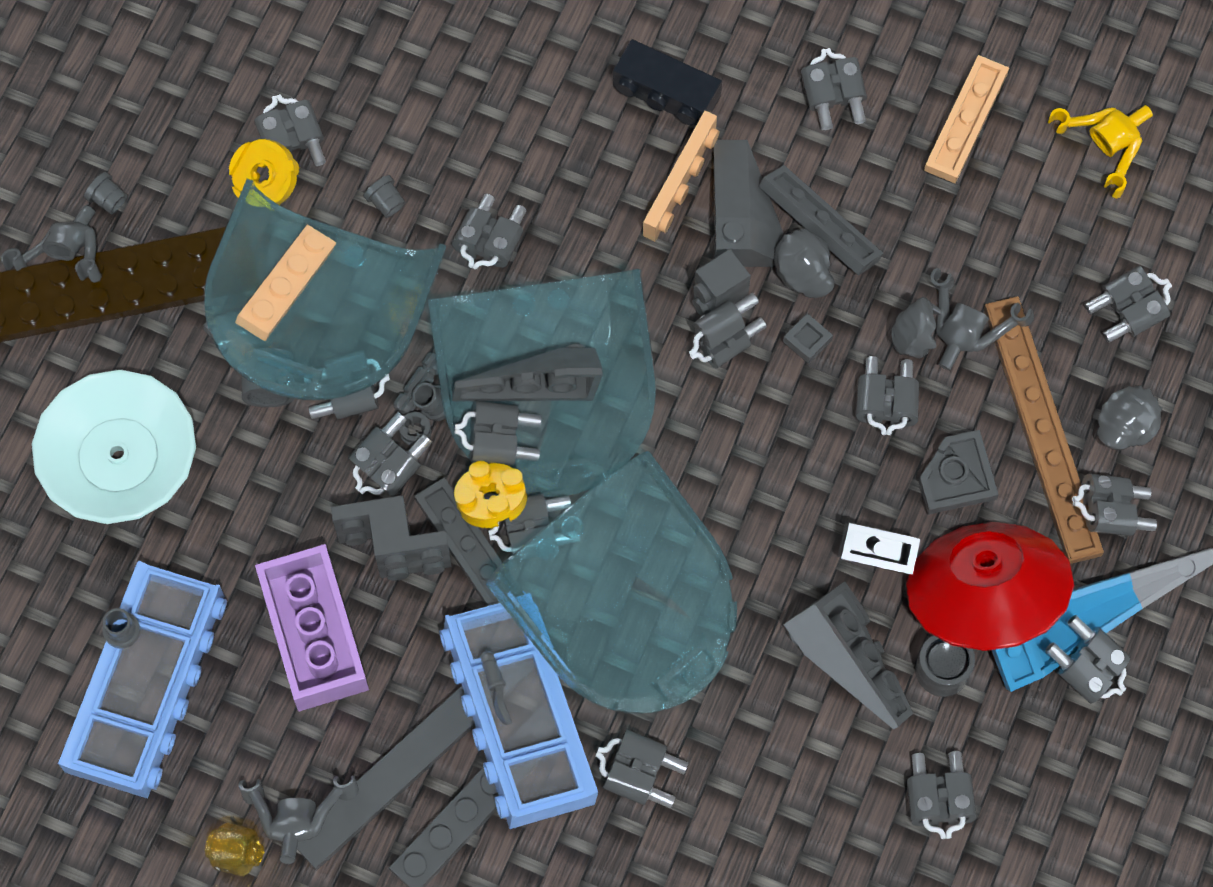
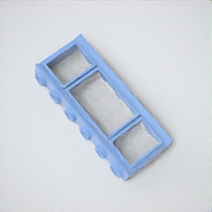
(144, 688)
(537, 756)

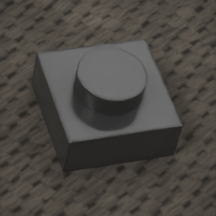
(807, 338)

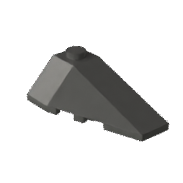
(742, 210)
(838, 642)

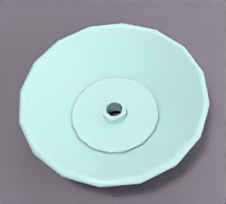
(106, 416)

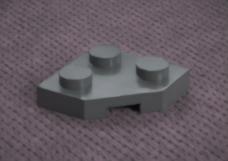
(958, 474)

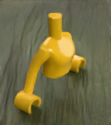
(1111, 134)

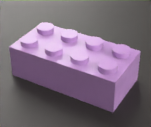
(311, 627)

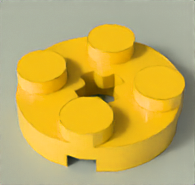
(263, 153)
(490, 478)

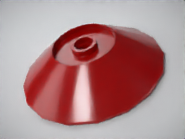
(990, 586)

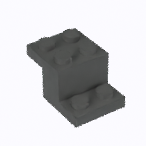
(394, 547)

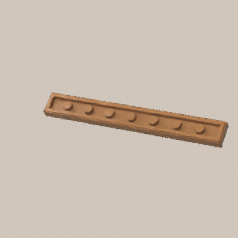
(1043, 433)

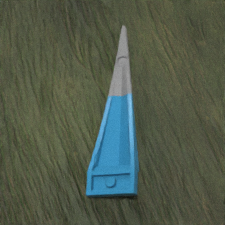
(1097, 605)

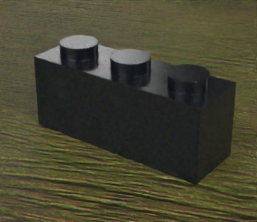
(666, 83)

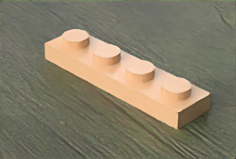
(966, 119)
(676, 185)
(285, 283)

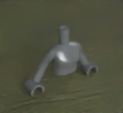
(63, 243)
(965, 325)
(295, 817)

